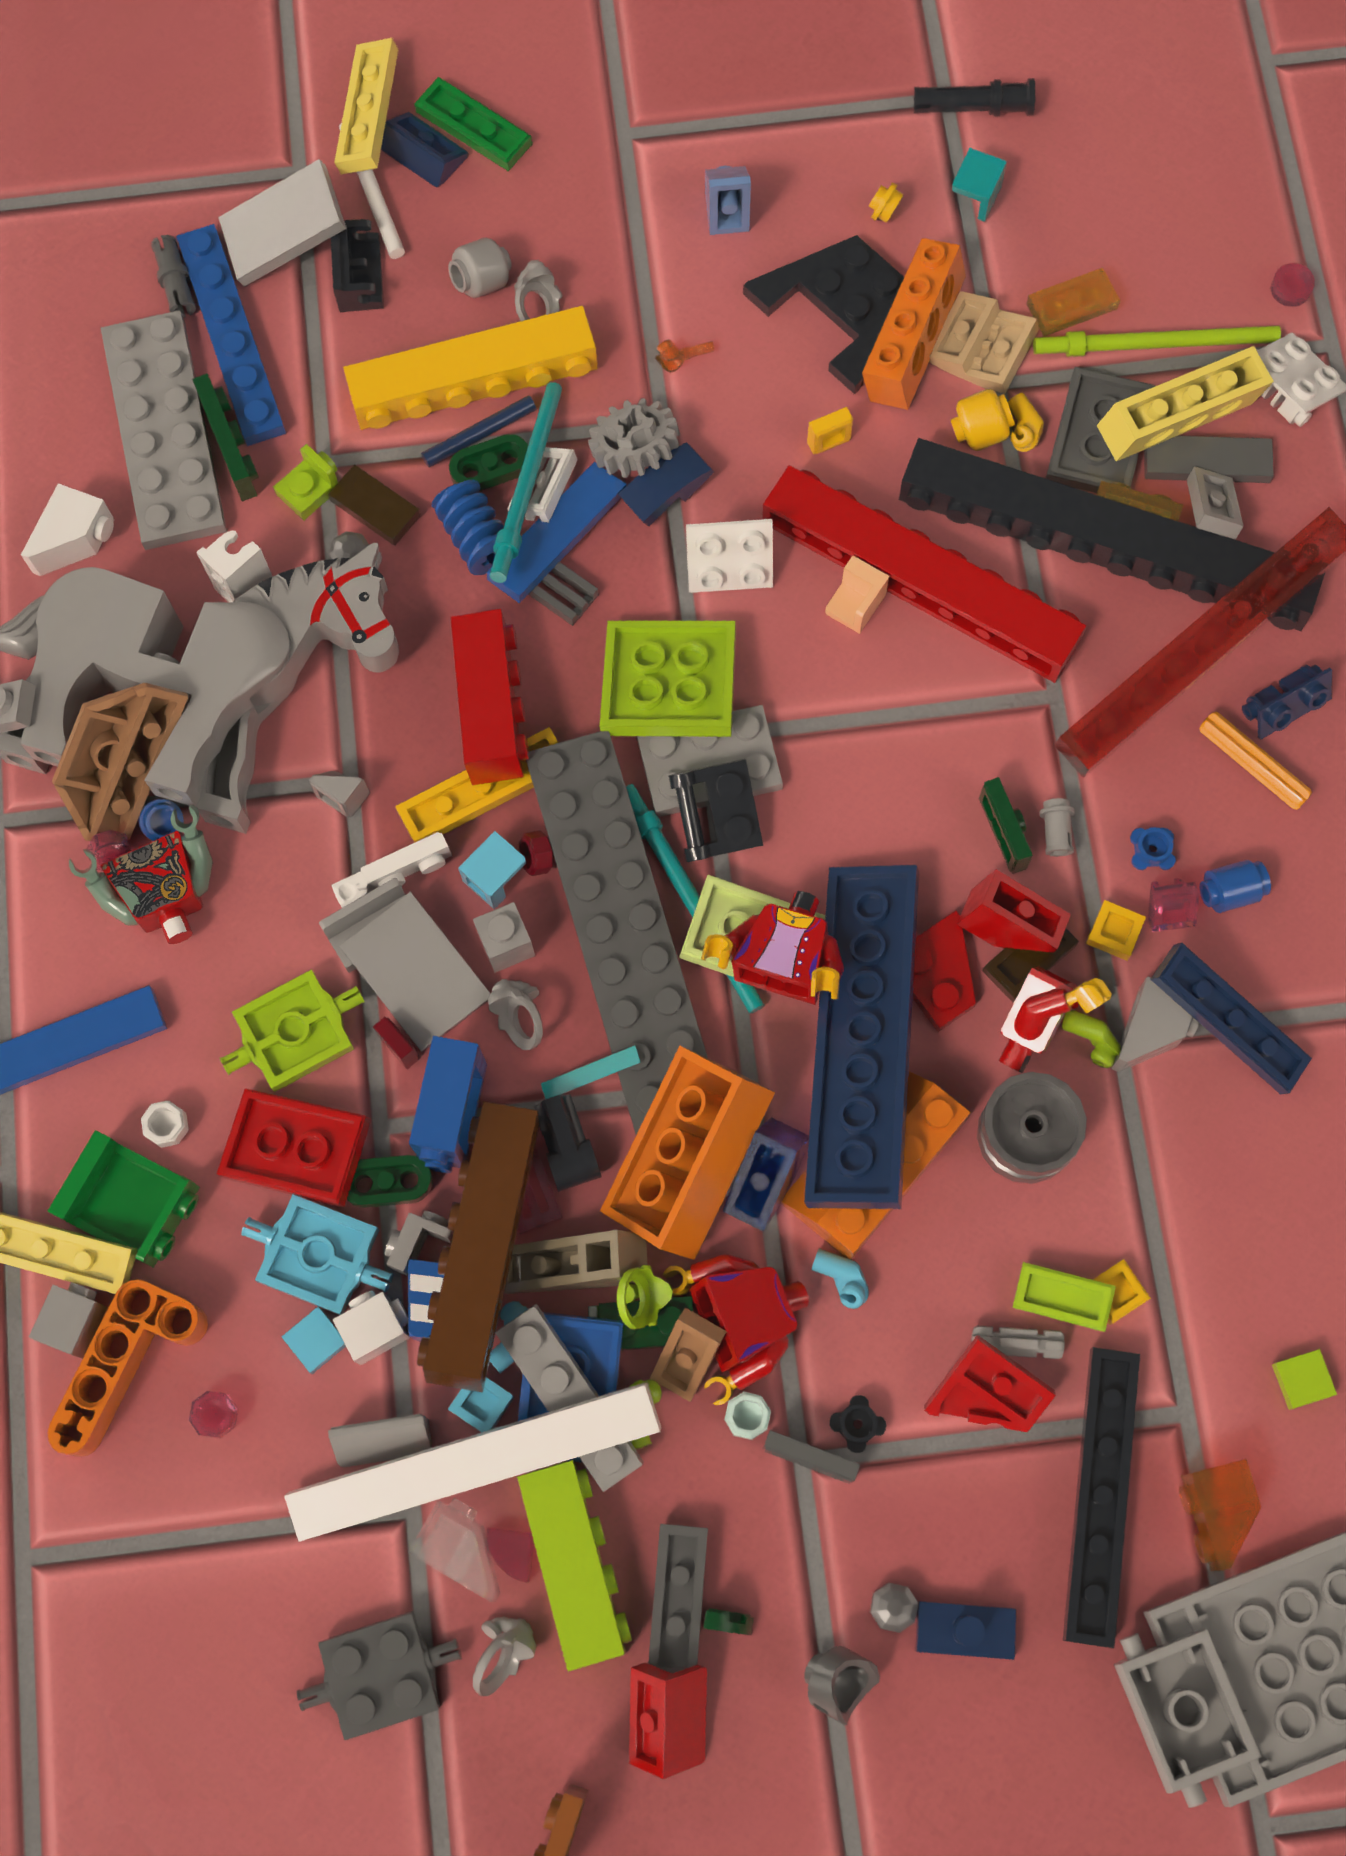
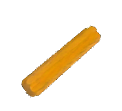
(1255, 760)

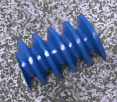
(469, 523)

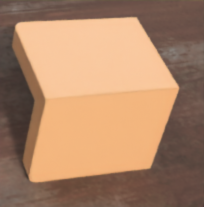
(858, 595)

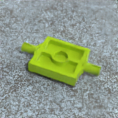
(292, 1030)

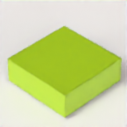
(1304, 1379)

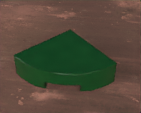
(728, 1621)

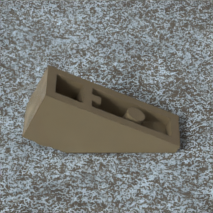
(575, 1262)

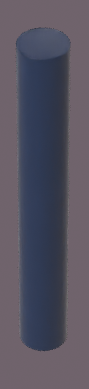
(478, 431)

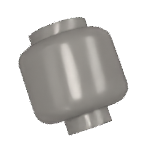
(479, 267)

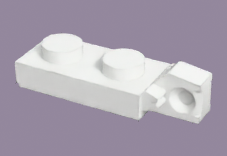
(421, 856)

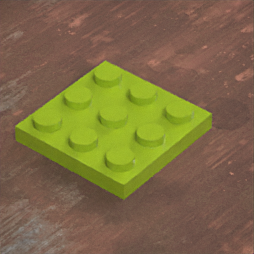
(668, 678)

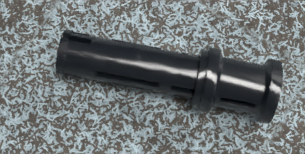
(995, 98)

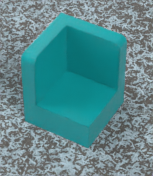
(980, 179)

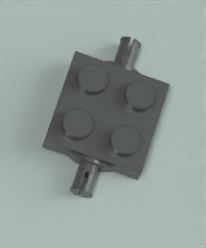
(379, 1675)

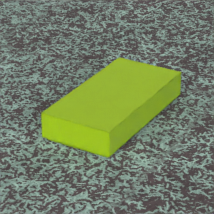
(1064, 1296)

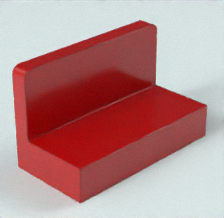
(667, 1719)

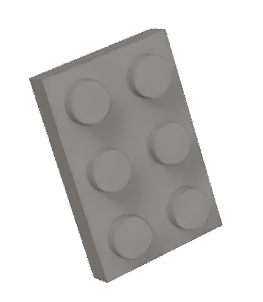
(678, 754)

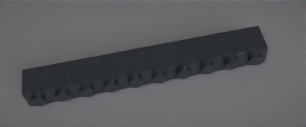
(1087, 527)

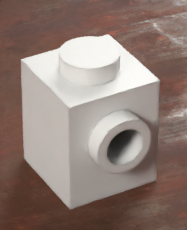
(372, 1326)

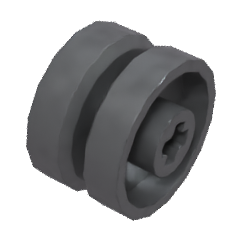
(1057, 1127)

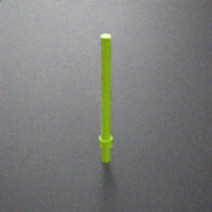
(1077, 343)

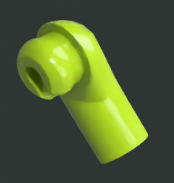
(1098, 1034)

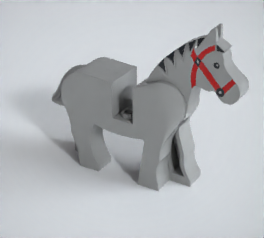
(242, 660)

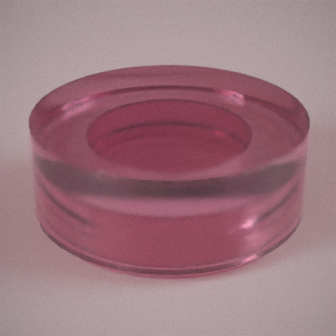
(1292, 285)

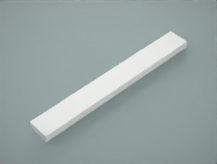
(473, 1461)

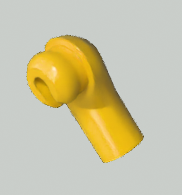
(1029, 423)

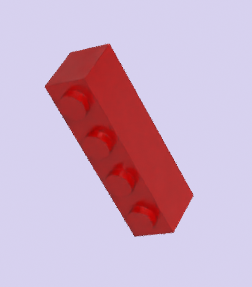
(487, 697)

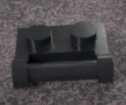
(730, 806)

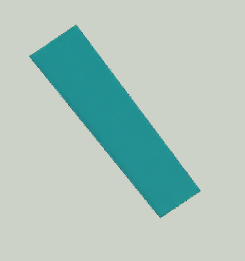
(591, 1072)

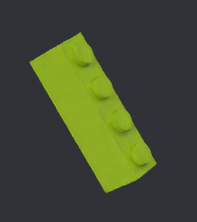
(572, 1565)

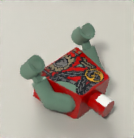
(156, 881)

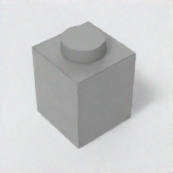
(504, 937)
(68, 1319)

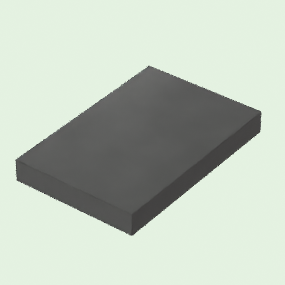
(1080, 452)

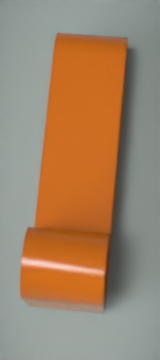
(119, 1371)

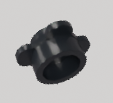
(871, 1424)

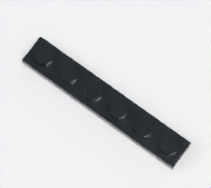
(1101, 1498)

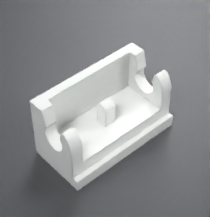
(236, 572)

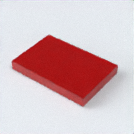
(294, 1147)

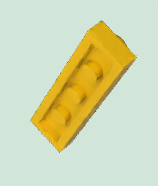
(458, 801)

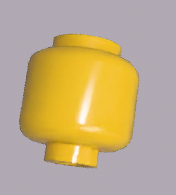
(982, 419)

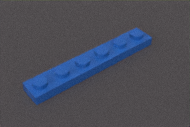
(231, 335)

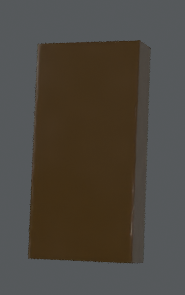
(374, 505)
(1012, 966)

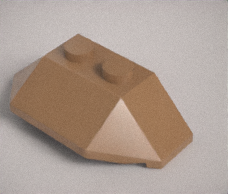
(113, 753)

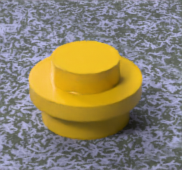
(885, 202)

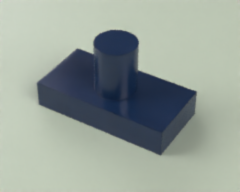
(965, 1630)

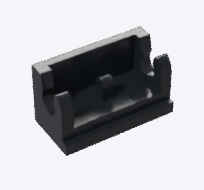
(357, 267)

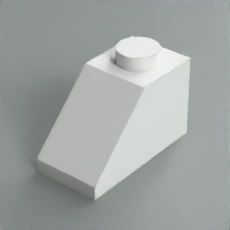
(67, 530)

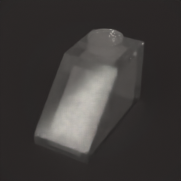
(458, 1548)

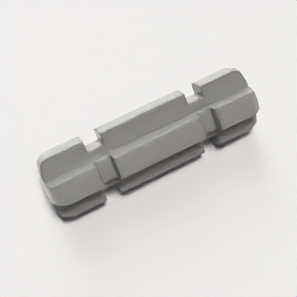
(1023, 1341)

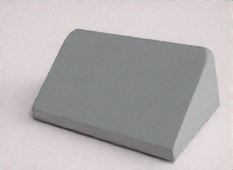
(380, 1440)

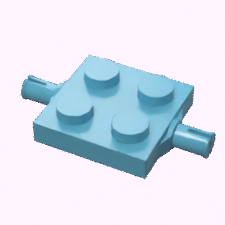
(317, 1254)

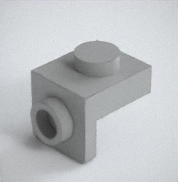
(410, 1240)

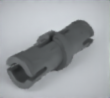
(173, 275)

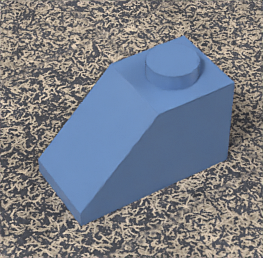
(728, 199)

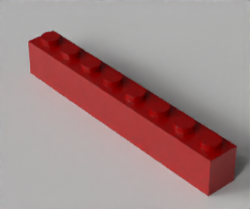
(925, 573)

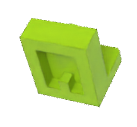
(308, 483)

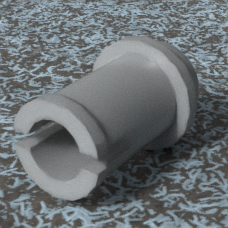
(1058, 830)

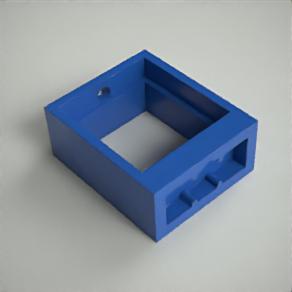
(447, 1103)

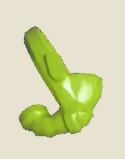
(651, 1290)

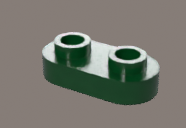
(488, 461)
(387, 1180)

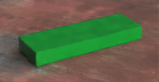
(473, 124)

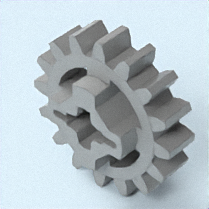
(634, 437)

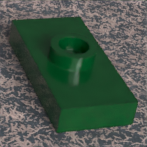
(1006, 825)

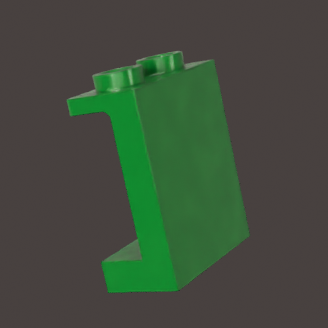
(125, 1199)

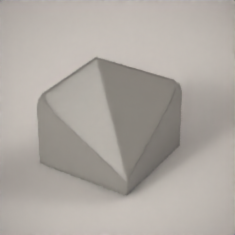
(340, 792)

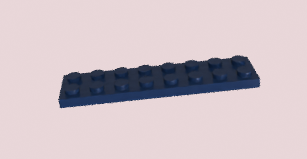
(864, 1042)

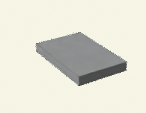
(282, 222)
(415, 971)

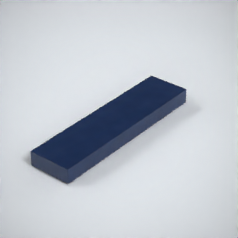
(1231, 1018)

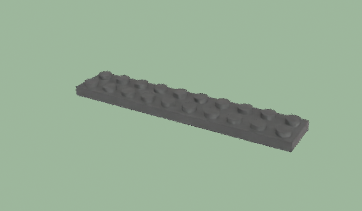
(615, 910)

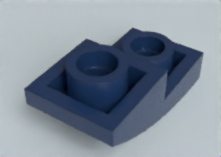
(659, 488)

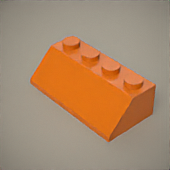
(930, 1125)
(686, 1153)

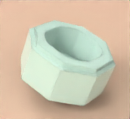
(747, 1415)

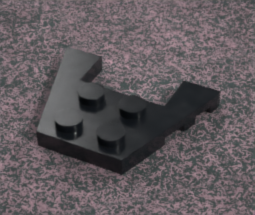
(848, 286)

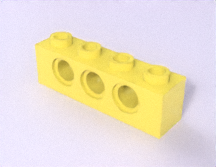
(1184, 403)

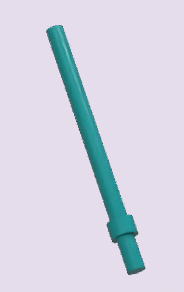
(508, 539)
(650, 829)

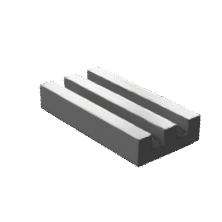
(588, 590)
(811, 1457)

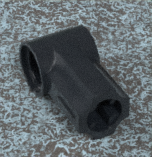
(569, 1152)

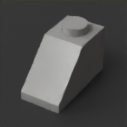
(1152, 1027)

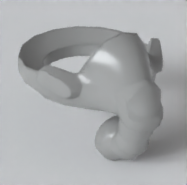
(540, 280)
(505, 1002)
(515, 1645)

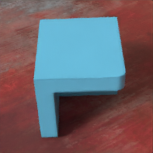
(491, 868)

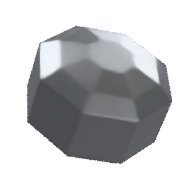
(347, 545)
(893, 1607)

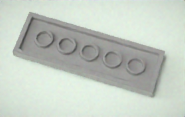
(163, 430)

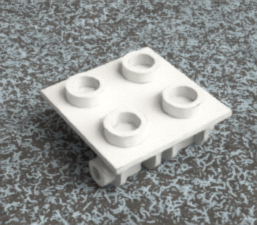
(1299, 377)
(730, 555)

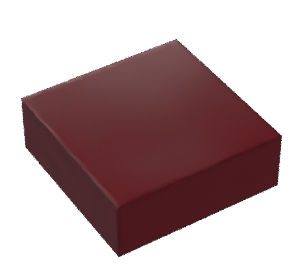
(396, 1042)

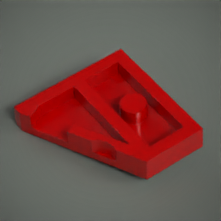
(943, 973)
(991, 1389)

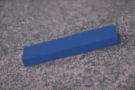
(551, 541)
(79, 1038)

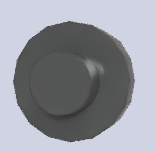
(839, 1681)

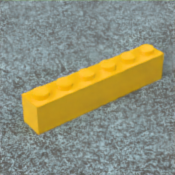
(471, 368)

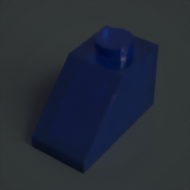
(766, 1173)

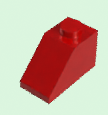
(1013, 915)

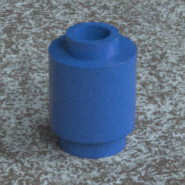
(1235, 885)

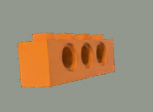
(914, 323)

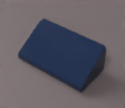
(422, 148)

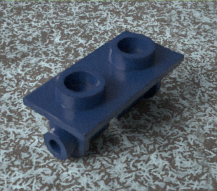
(1304, 691)

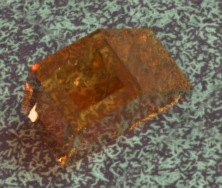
(1223, 1509)

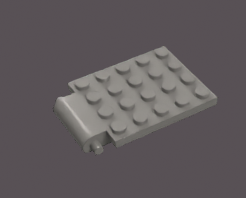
(1246, 1677)

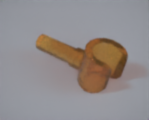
(672, 358)

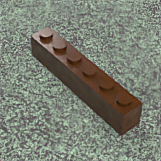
(480, 1248)

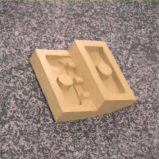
(983, 342)

